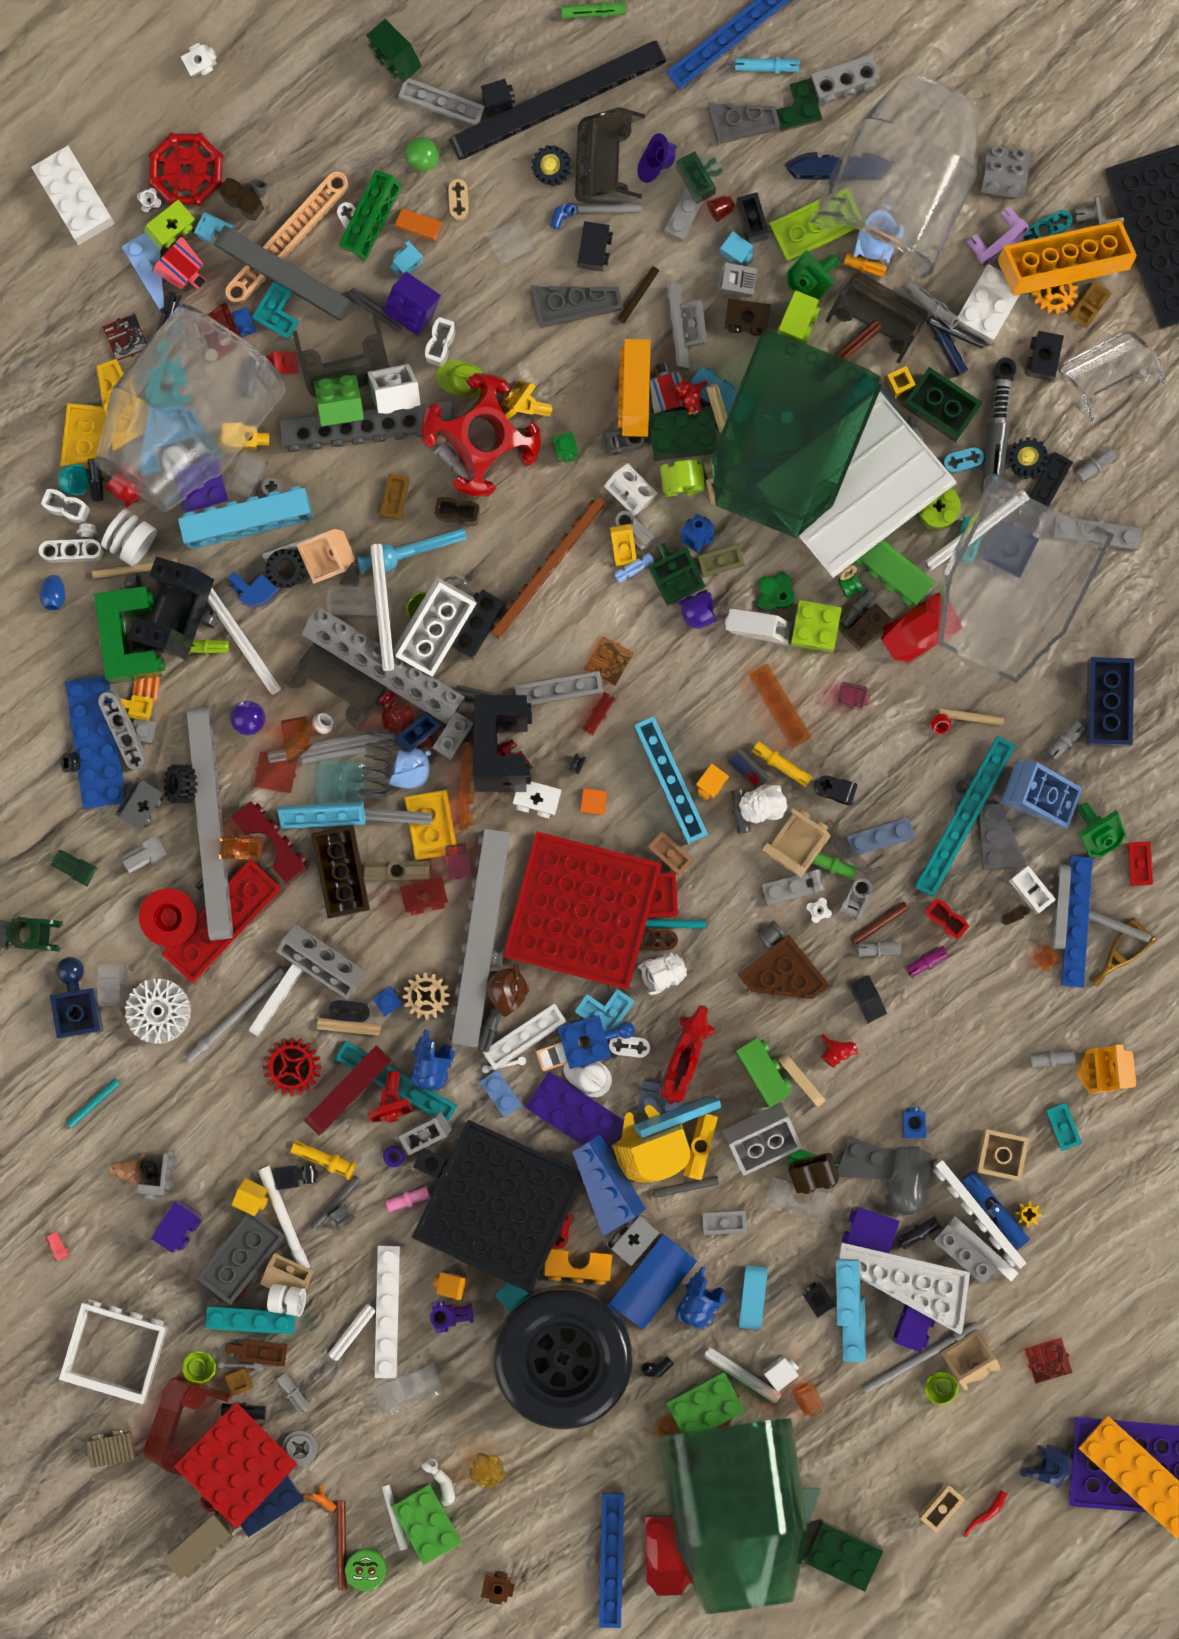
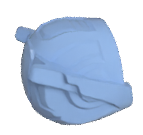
(872, 247)
(410, 769)

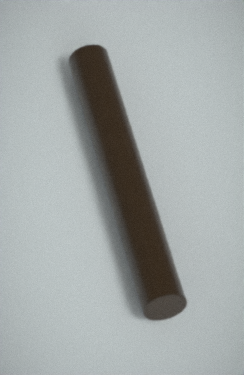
(638, 295)

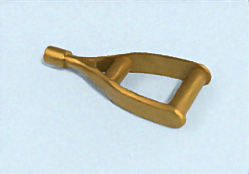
(1122, 960)

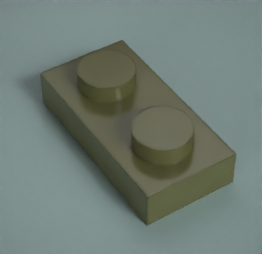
(721, 561)

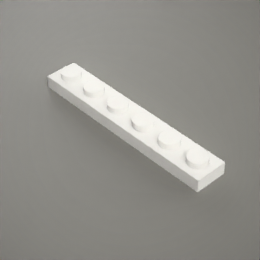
(387, 1311)

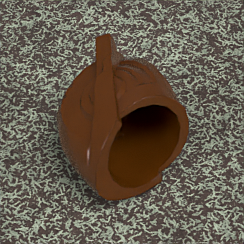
(507, 989)

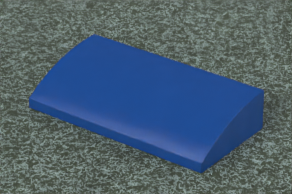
(653, 1281)

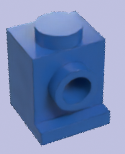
(243, 322)

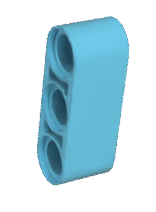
(753, 1297)

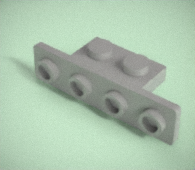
(687, 324)

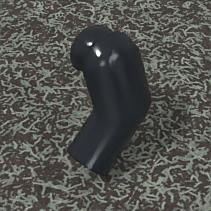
(657, 1370)

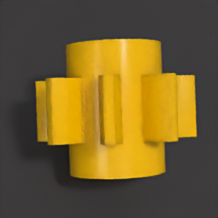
(1032, 1218)

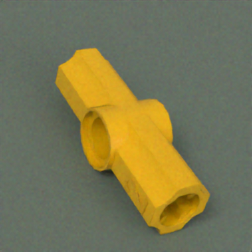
(704, 1131)

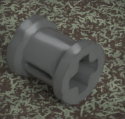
(771, 934)

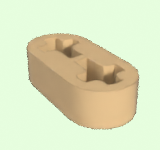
(453, 200)

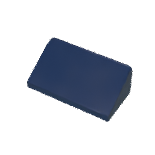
(417, 732)

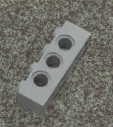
(321, 962)

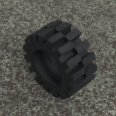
(271, 568)
(180, 784)

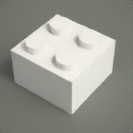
(394, 388)

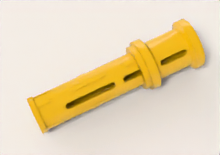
(333, 1163)

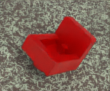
(284, 362)

